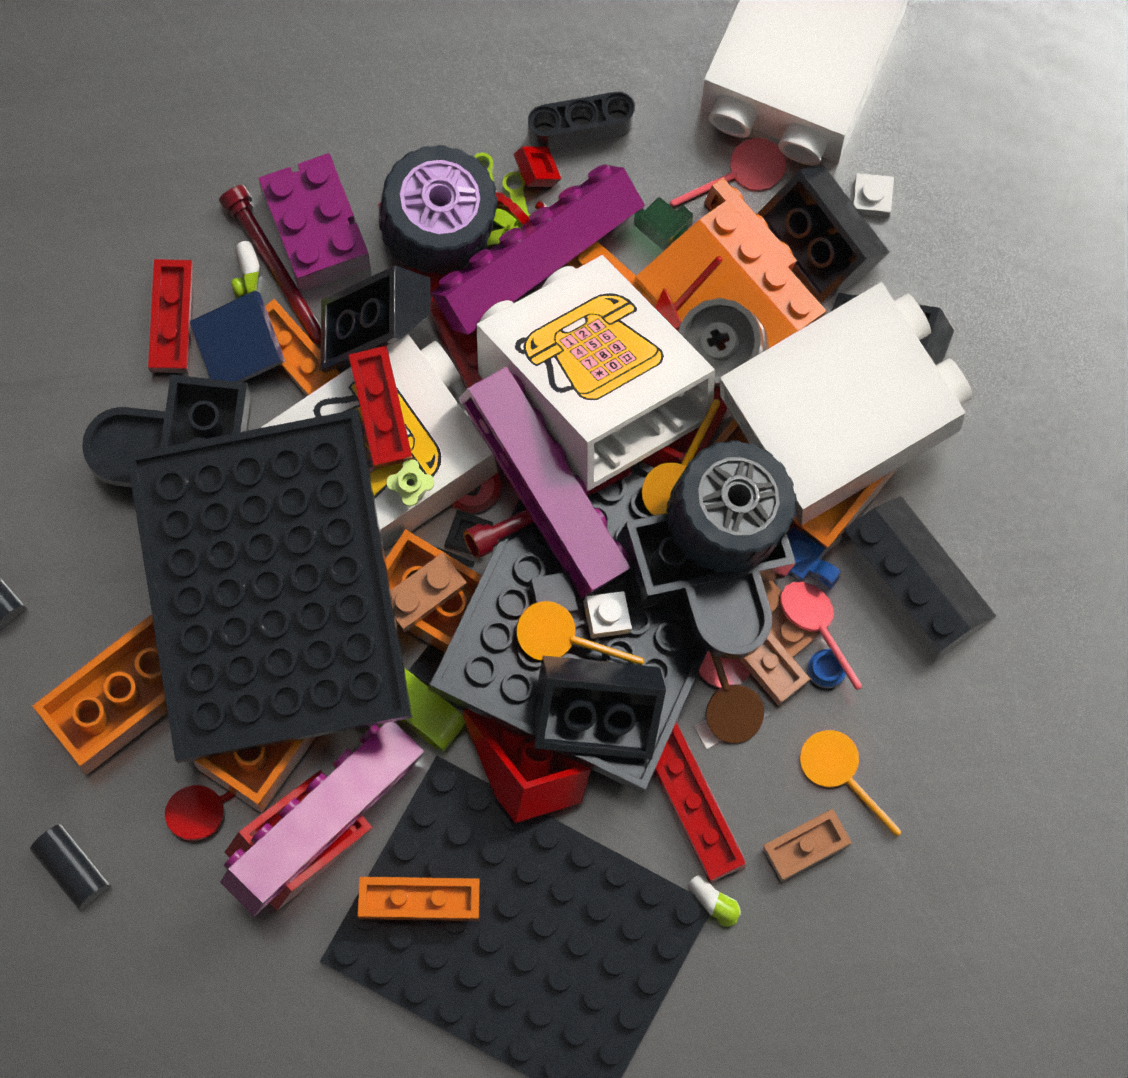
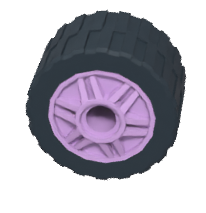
(437, 209)

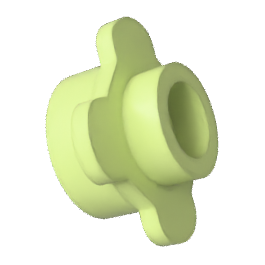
(410, 494)

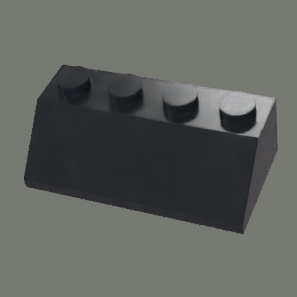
(916, 577)

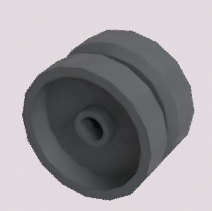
(719, 320)

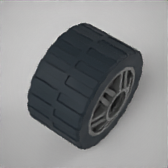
(731, 507)

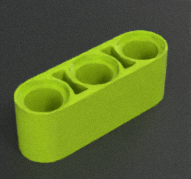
(432, 715)

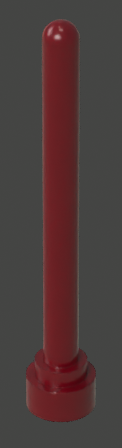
(237, 203)
(482, 539)

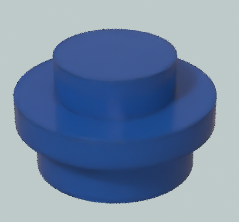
(825, 669)

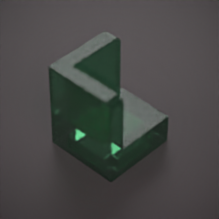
(663, 223)

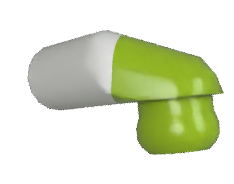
(249, 268)
(716, 903)

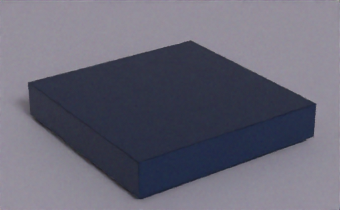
(238, 339)

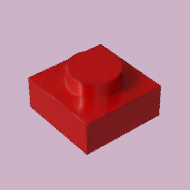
(537, 166)

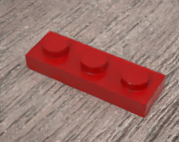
(170, 316)
(380, 407)

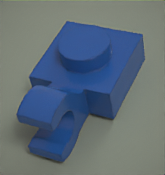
(809, 562)

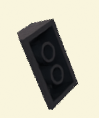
(824, 233)
(372, 314)
(598, 707)

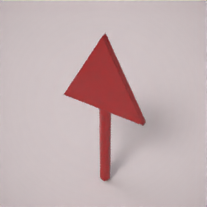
(669, 310)

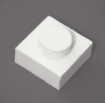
(873, 194)
(607, 614)

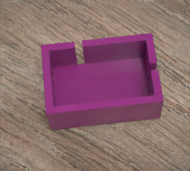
(314, 223)

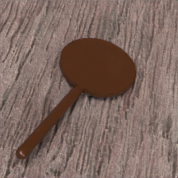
(734, 710)

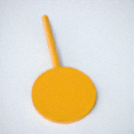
(662, 478)
(550, 631)
(831, 761)

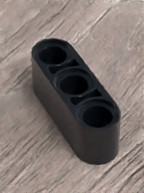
(594, 108)

